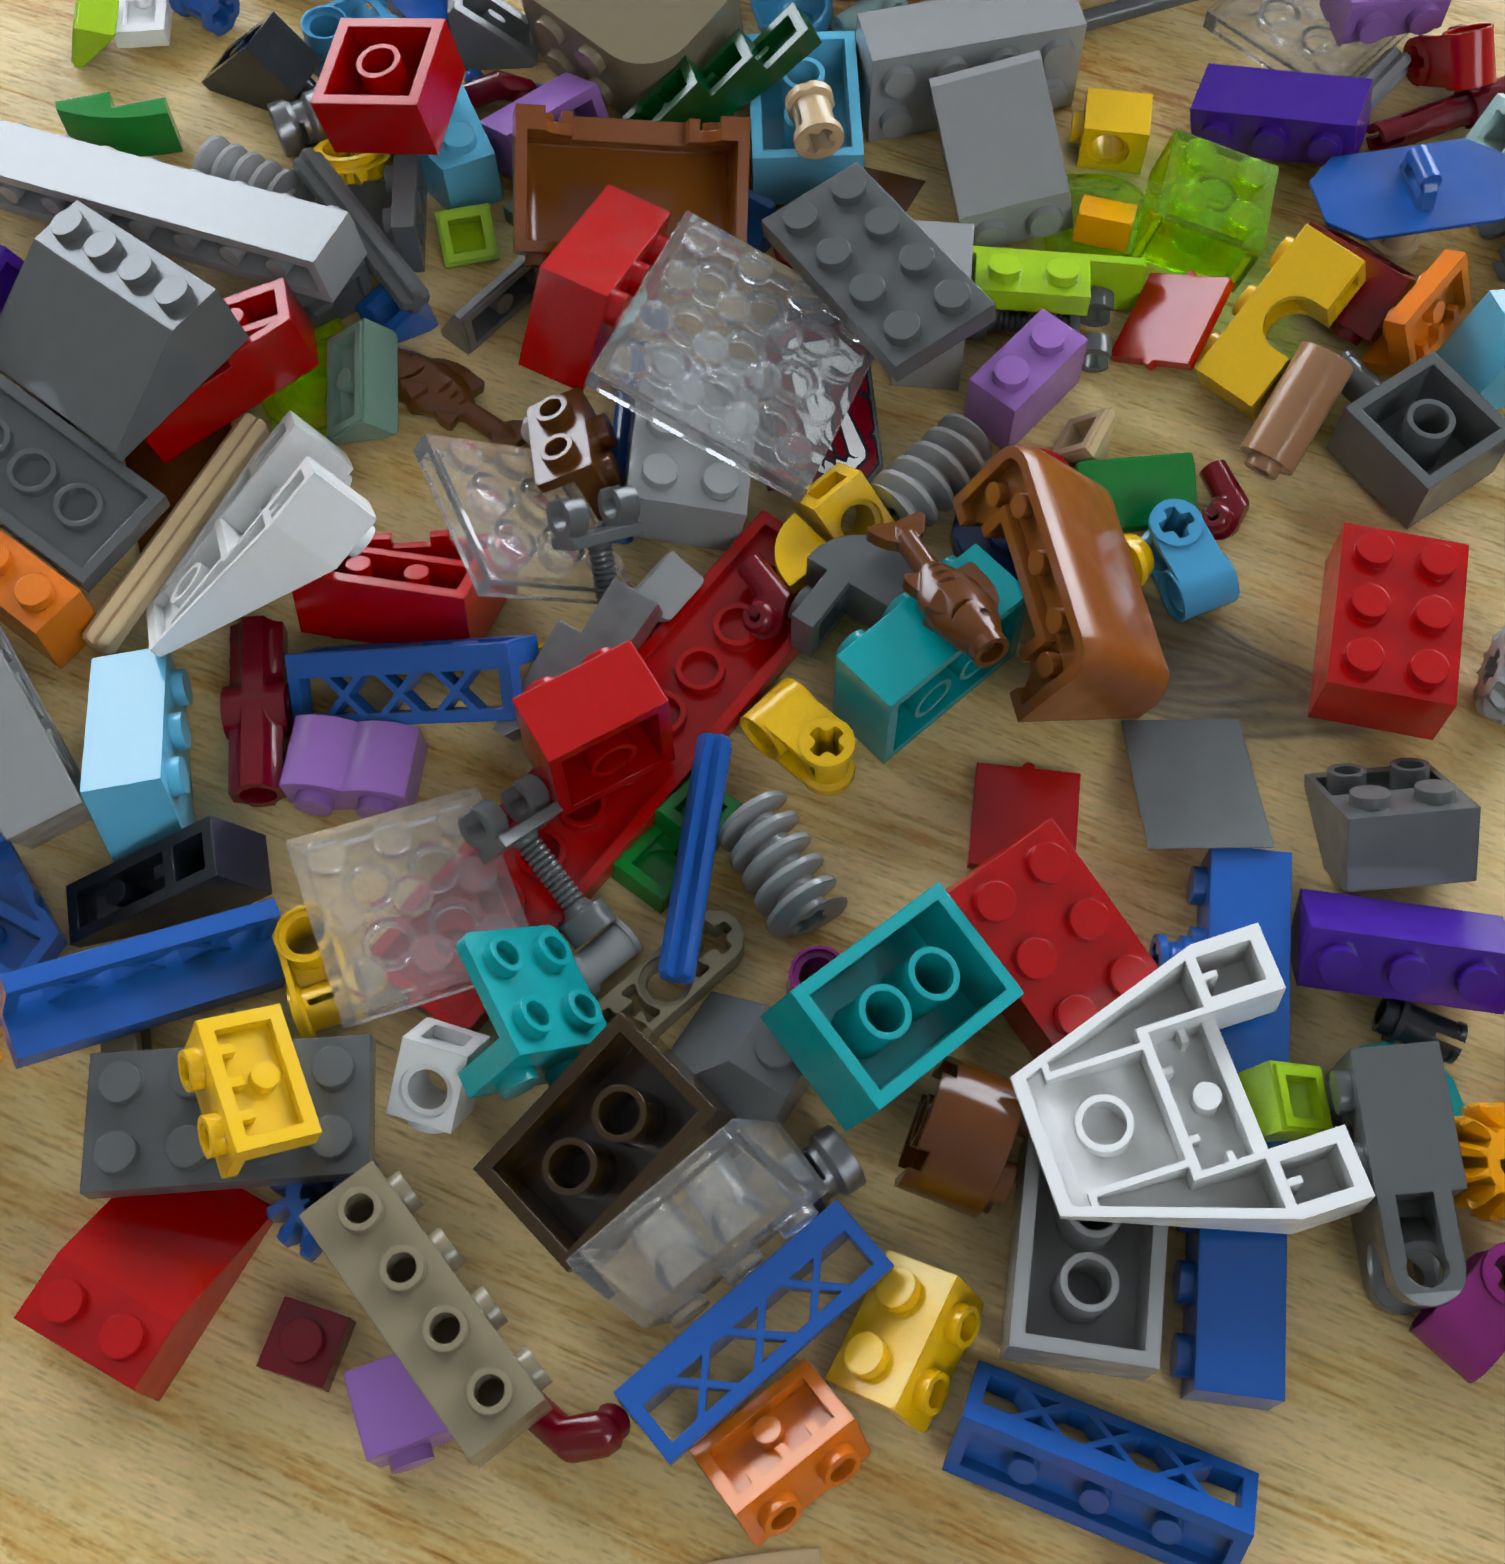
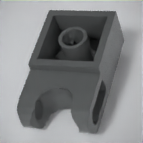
(1410, 1150)

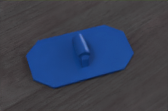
(1412, 189)

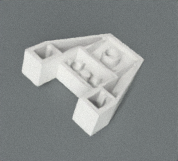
(271, 534)
(1151, 1120)

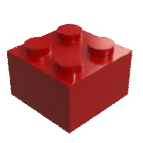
(388, 85)
(595, 726)

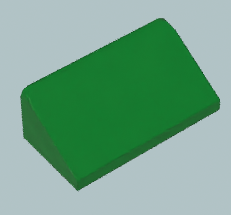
(1142, 483)

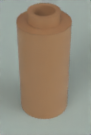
(1295, 410)

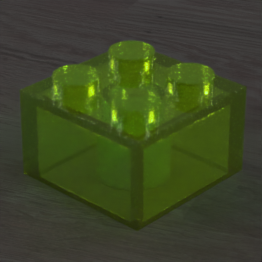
(1205, 209)

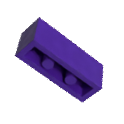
(1282, 113)
(1399, 951)

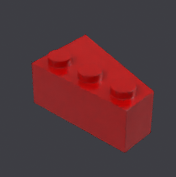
(275, 355)
(397, 595)

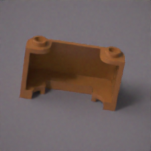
(670, 164)
(1089, 616)

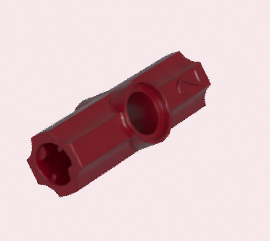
(257, 711)

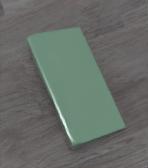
(362, 383)

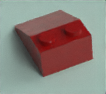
(146, 1281)

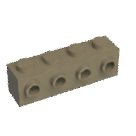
(426, 1312)

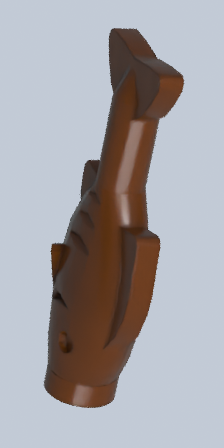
(447, 393)
(954, 602)

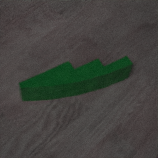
(731, 75)

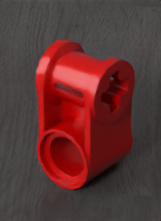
(1455, 60)

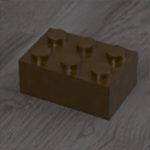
(601, 1136)

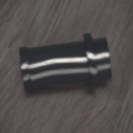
(1413, 1024)

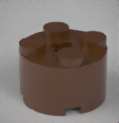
(963, 1140)

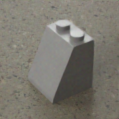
(1003, 150)

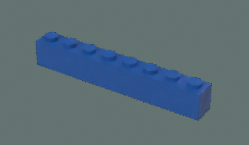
(1232, 1278)

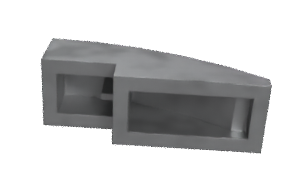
(619, 617)

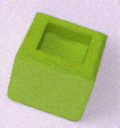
(92, 28)
(467, 235)
(1287, 1099)

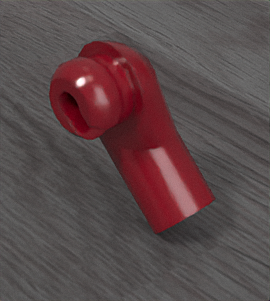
(497, 86)
(1228, 500)
(771, 598)
(583, 1435)

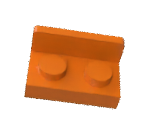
(1423, 316)
(782, 1452)

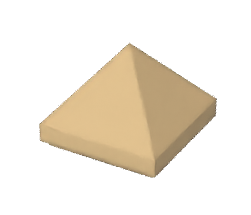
(1086, 437)

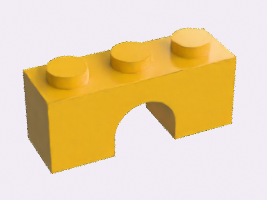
(1306, 278)

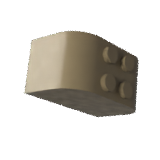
(628, 42)

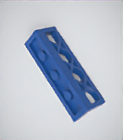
(414, 659)
(139, 983)
(735, 1313)
(1097, 1481)

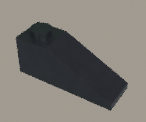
(170, 882)

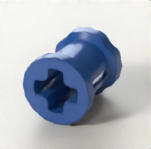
(215, 15)

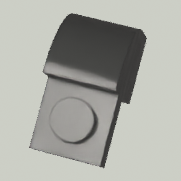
(843, 579)

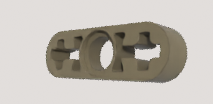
(713, 965)

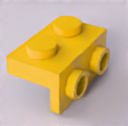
(908, 1341)

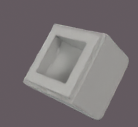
(670, 584)

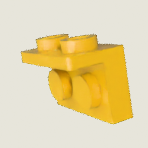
(247, 1087)

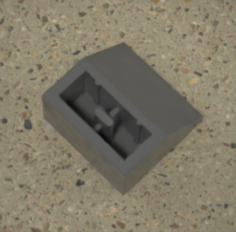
(1393, 826)

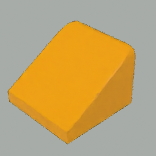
(1104, 223)

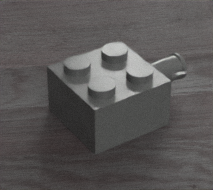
(1416, 436)

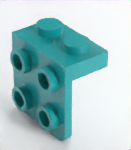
(534, 1004)

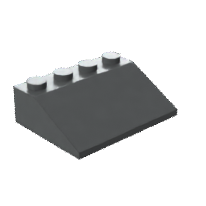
(110, 330)

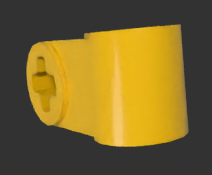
(802, 737)
(305, 977)

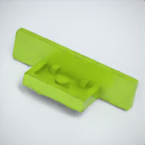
(1054, 279)

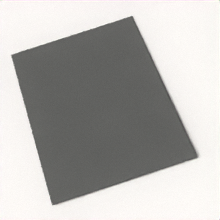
(1195, 784)

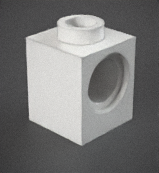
(446, 1051)

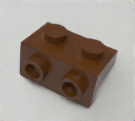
(573, 446)

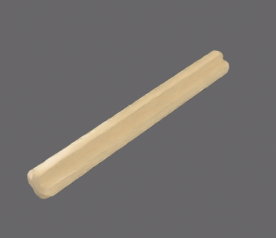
(174, 536)

